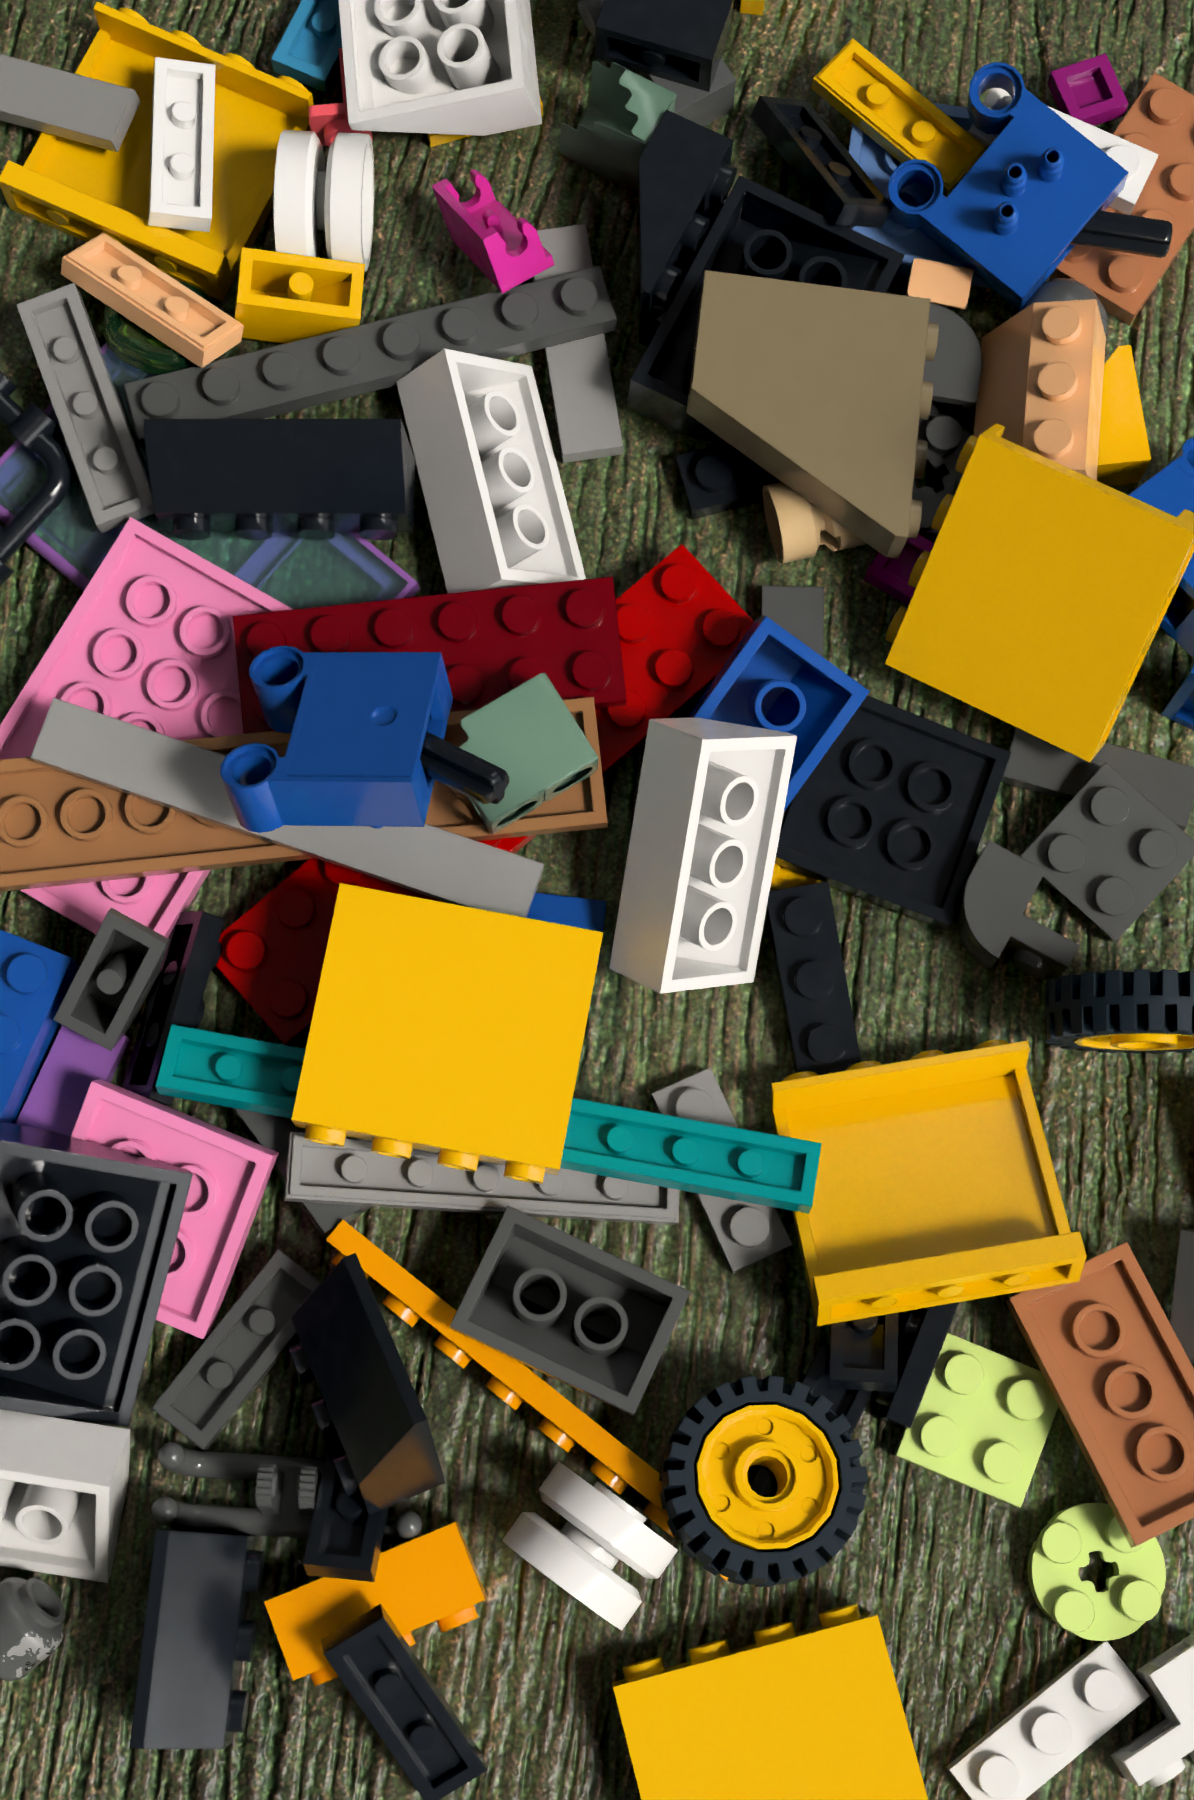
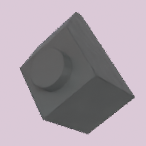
(113, 980)

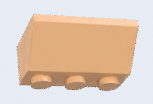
(1046, 382)

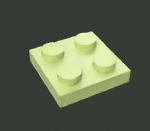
(981, 1421)

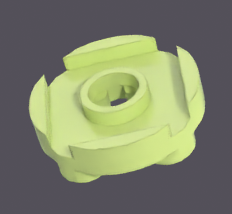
(1075, 1605)

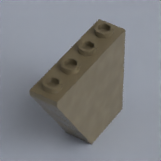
(820, 393)

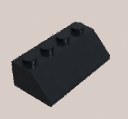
(281, 477)

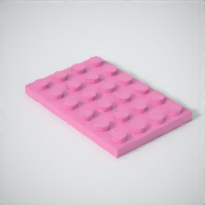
(155, 652)

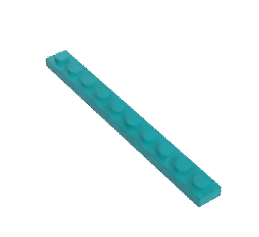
(598, 1136)

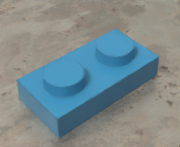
(311, 45)

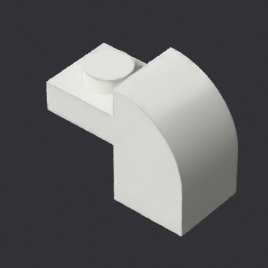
(1158, 1752)

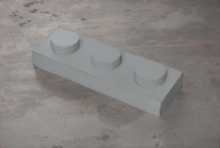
(741, 1229)

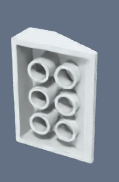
(439, 66)

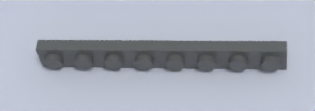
(377, 352)

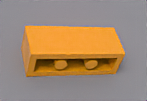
(413, 1582)

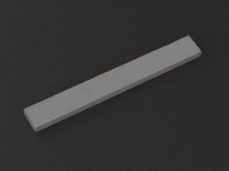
(191, 783)

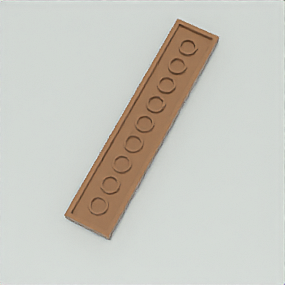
(82, 832)

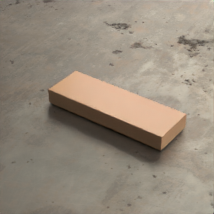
(152, 299)

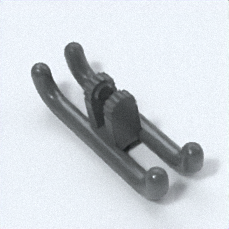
(284, 1495)

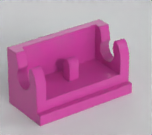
(491, 237)

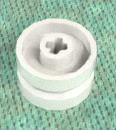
(318, 200)
(588, 1547)

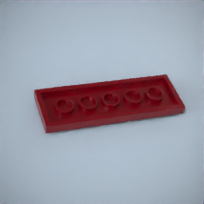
(485, 638)

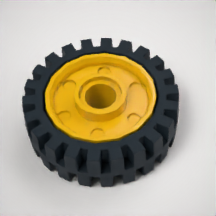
(1121, 1011)
(815, 1472)

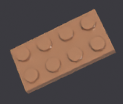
(1165, 125)
(1119, 1387)

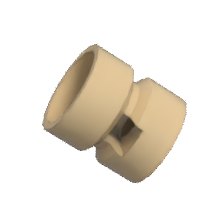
(799, 526)

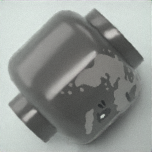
(28, 1625)

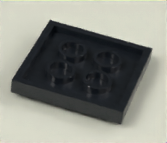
(894, 812)

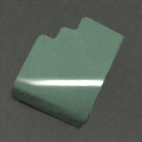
(617, 124)
(534, 742)

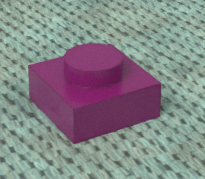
(1088, 91)
(893, 574)

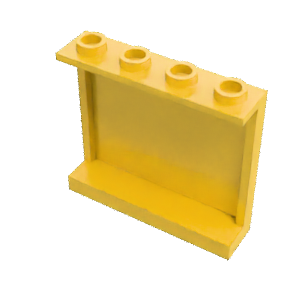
(107, 191)
(1039, 594)
(447, 1032)
(926, 1183)
(773, 1718)

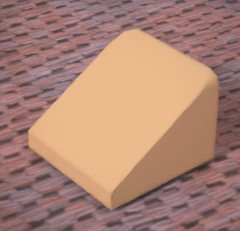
(940, 282)

